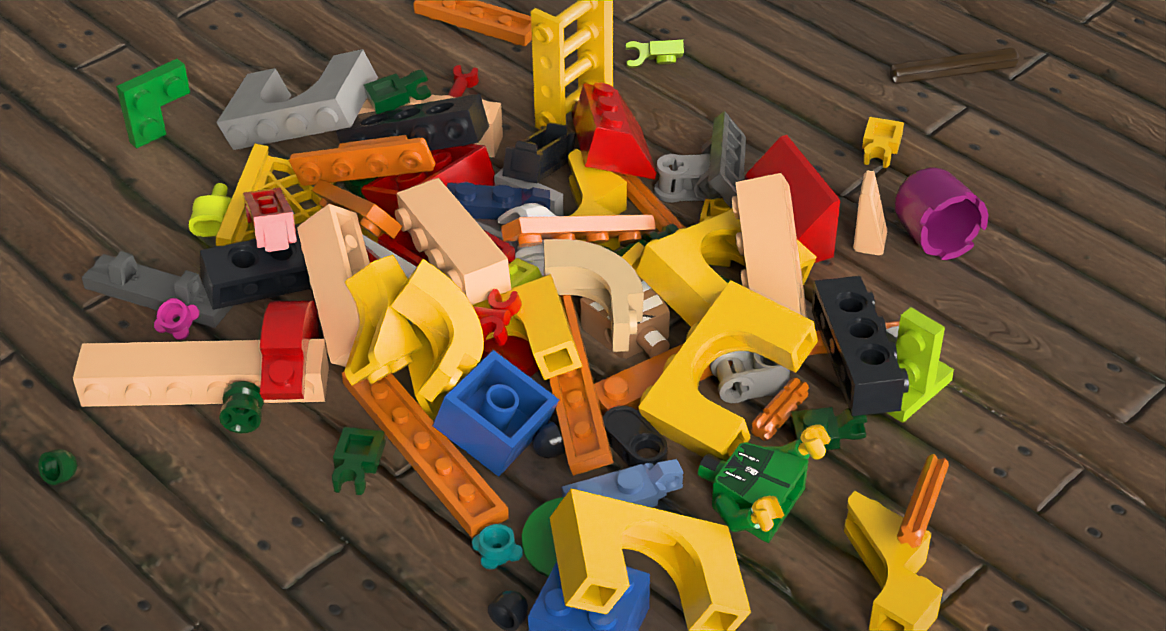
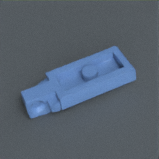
(636, 484)

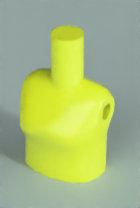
(209, 212)

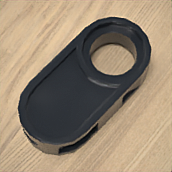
(630, 432)

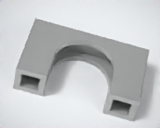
(265, 114)

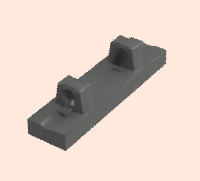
(726, 159)
(150, 287)

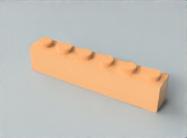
(181, 372)

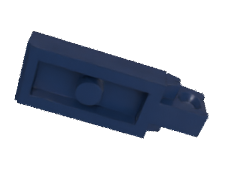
(493, 201)

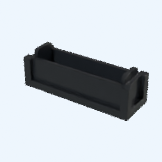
(539, 153)

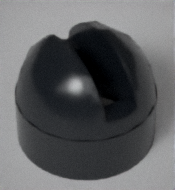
(548, 441)
(508, 610)

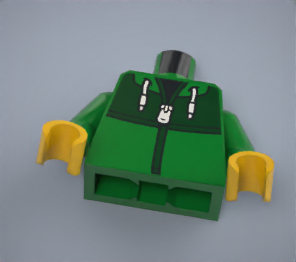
(762, 482)

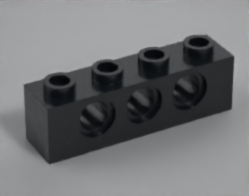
(439, 122)
(247, 273)
(858, 346)

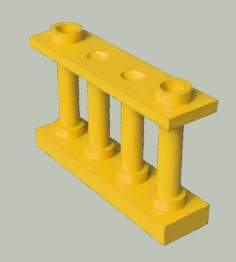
(549, 49)

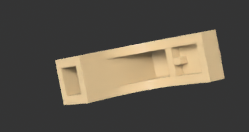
(601, 276)

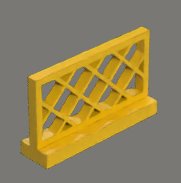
(258, 176)

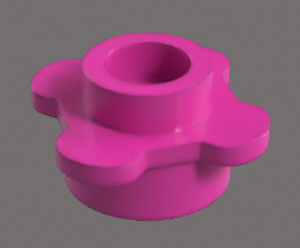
(169, 311)

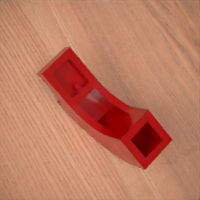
(284, 348)

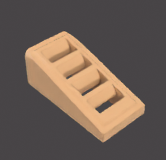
(870, 223)

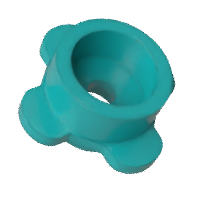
(496, 546)

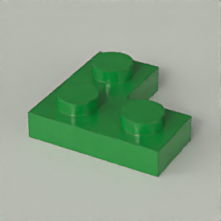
(144, 96)

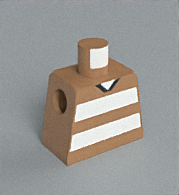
(651, 332)

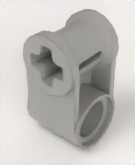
(683, 177)
(751, 374)

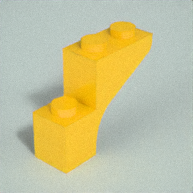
(596, 192)
(383, 334)
(906, 599)

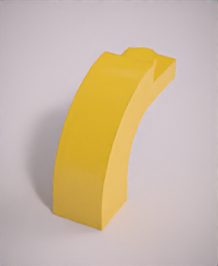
(447, 321)

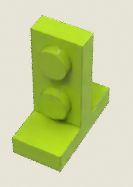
(919, 353)

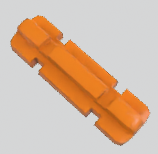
(779, 409)

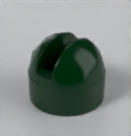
(57, 466)

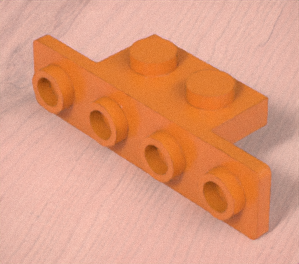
(363, 160)

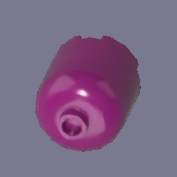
(940, 212)

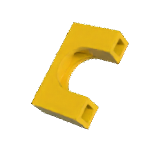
(678, 268)
(539, 321)
(735, 322)
(694, 552)

